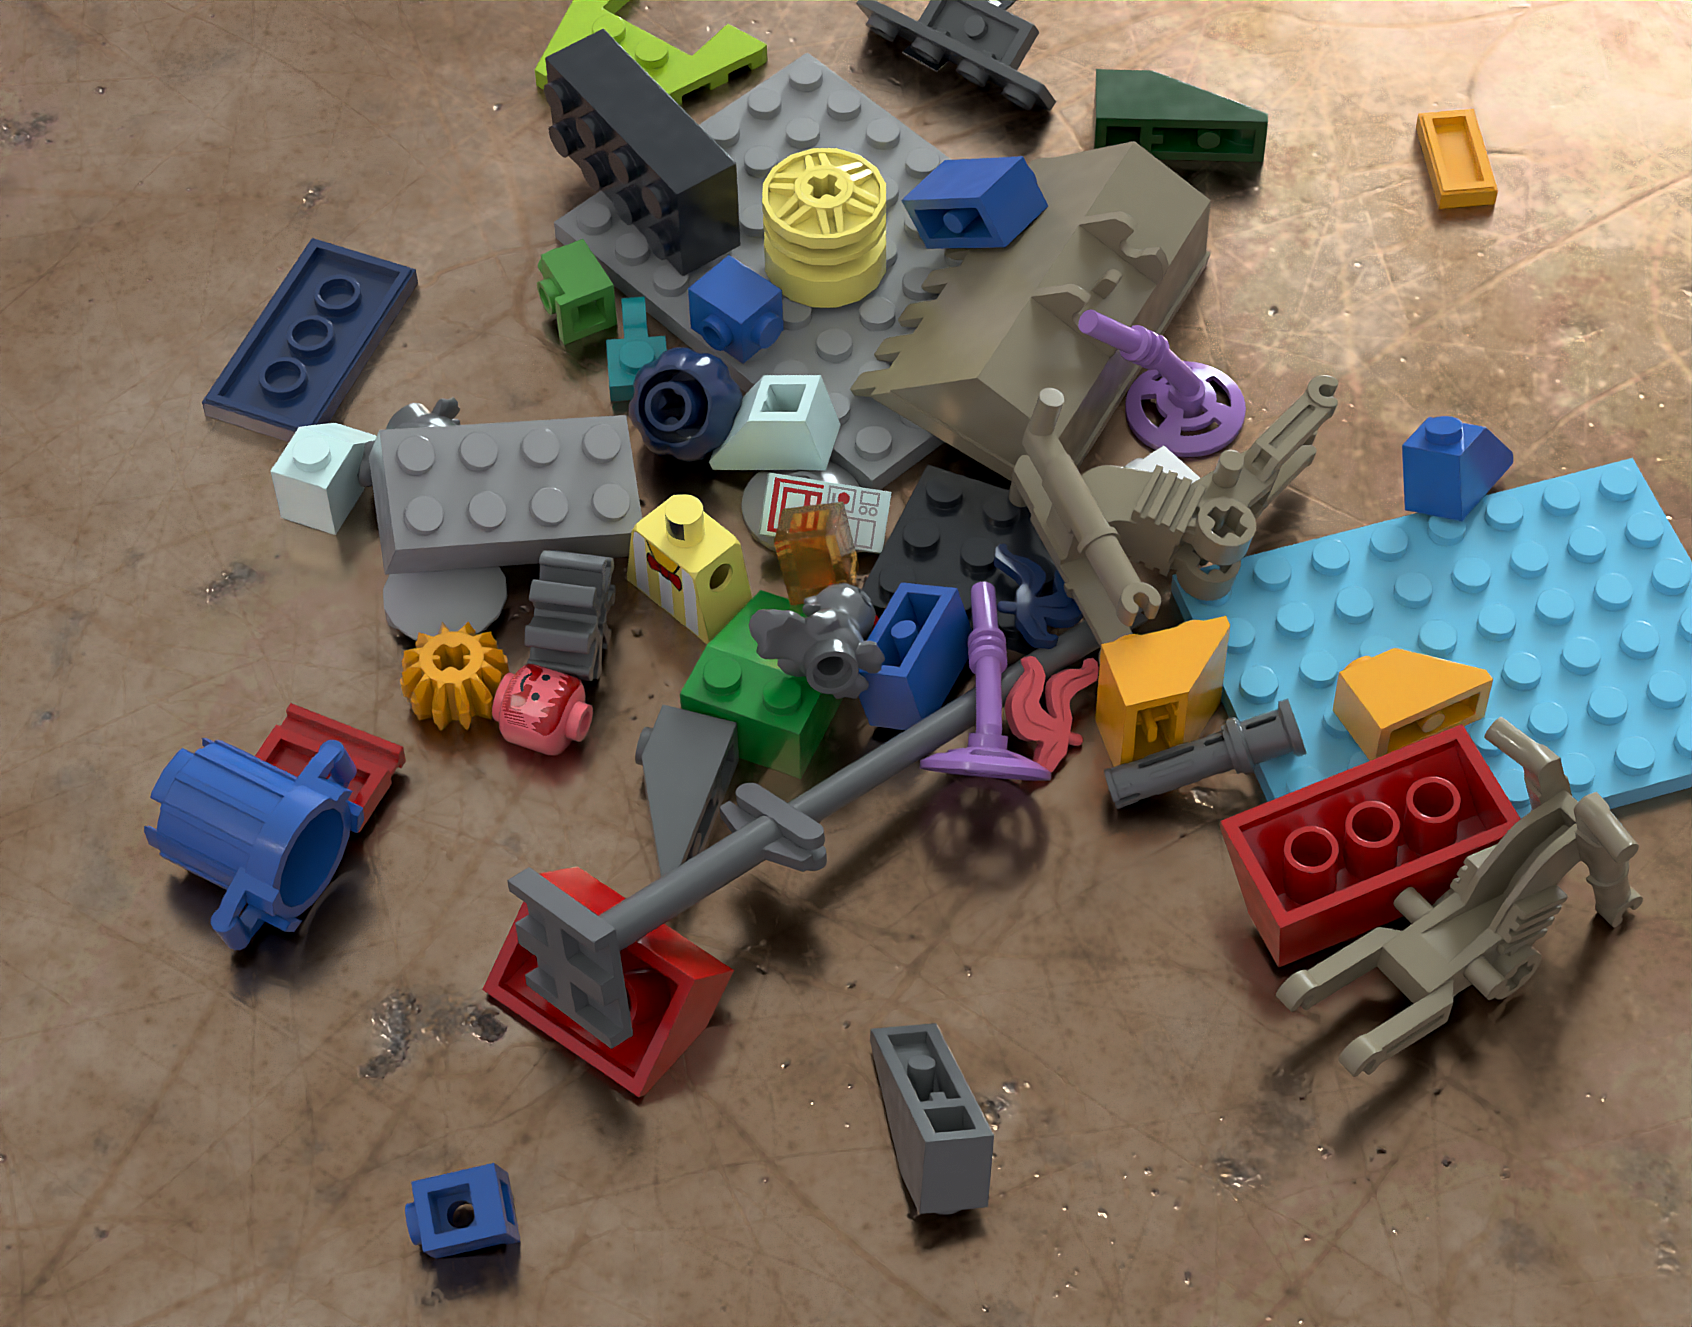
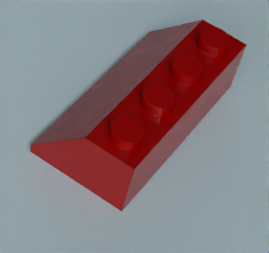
(1348, 845)

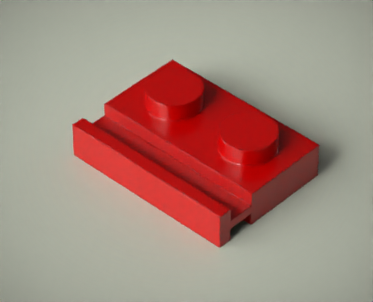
(304, 731)

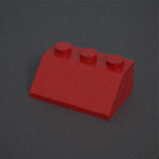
(667, 984)

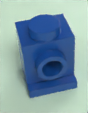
(437, 1198)

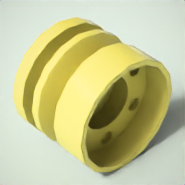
(824, 227)

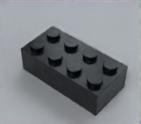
(643, 152)

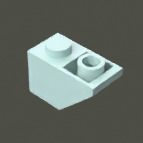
(781, 426)

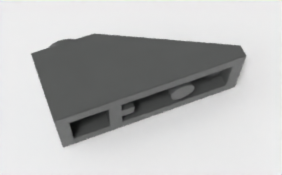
(686, 777)
(933, 1120)

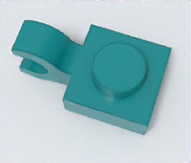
(633, 352)

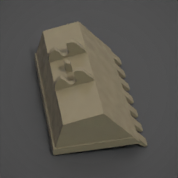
(1113, 241)

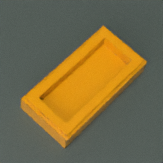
(1456, 159)

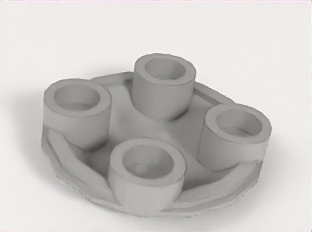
(454, 597)

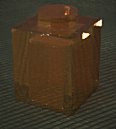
(815, 549)

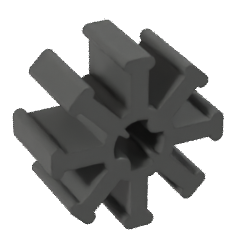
(571, 613)

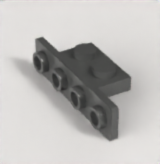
(973, 35)

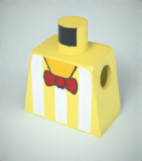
(689, 566)

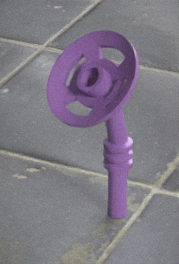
(1179, 395)
(987, 747)

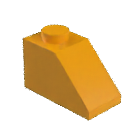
(1407, 698)

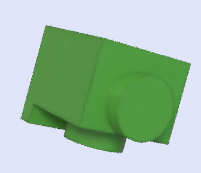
(576, 291)

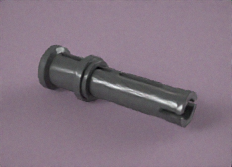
(1236, 747)

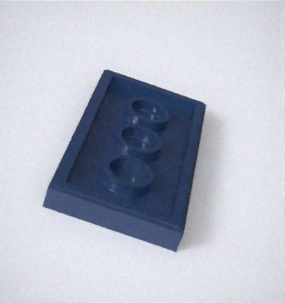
(310, 341)

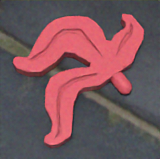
(1033, 723)

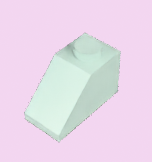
(318, 475)

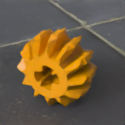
(453, 675)

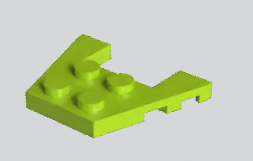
(666, 64)

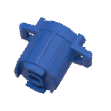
(256, 830)

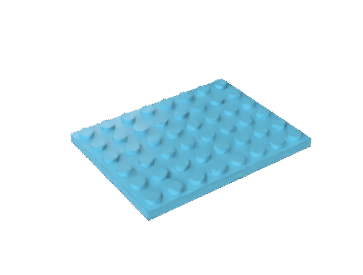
(1549, 586)

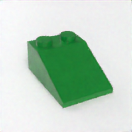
(775, 712)

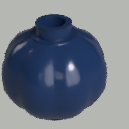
(684, 404)

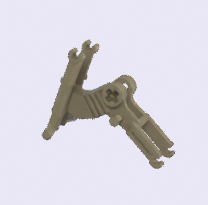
(1154, 516)
(1491, 914)

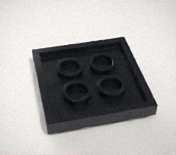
(951, 541)

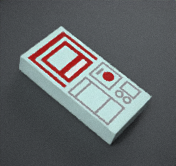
(865, 507)

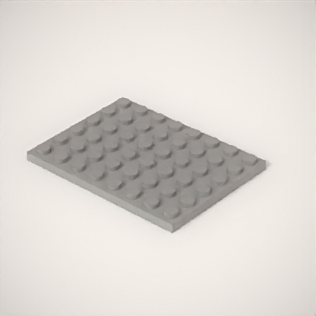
(783, 116)

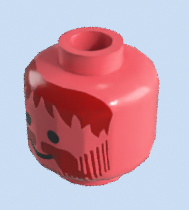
(541, 709)

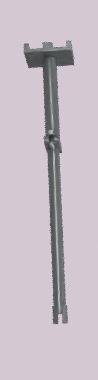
(581, 951)

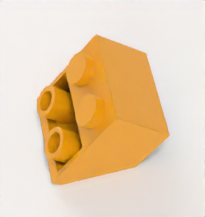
(1160, 687)

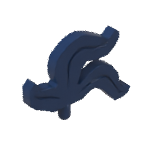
(1031, 612)

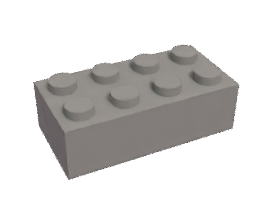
(503, 492)

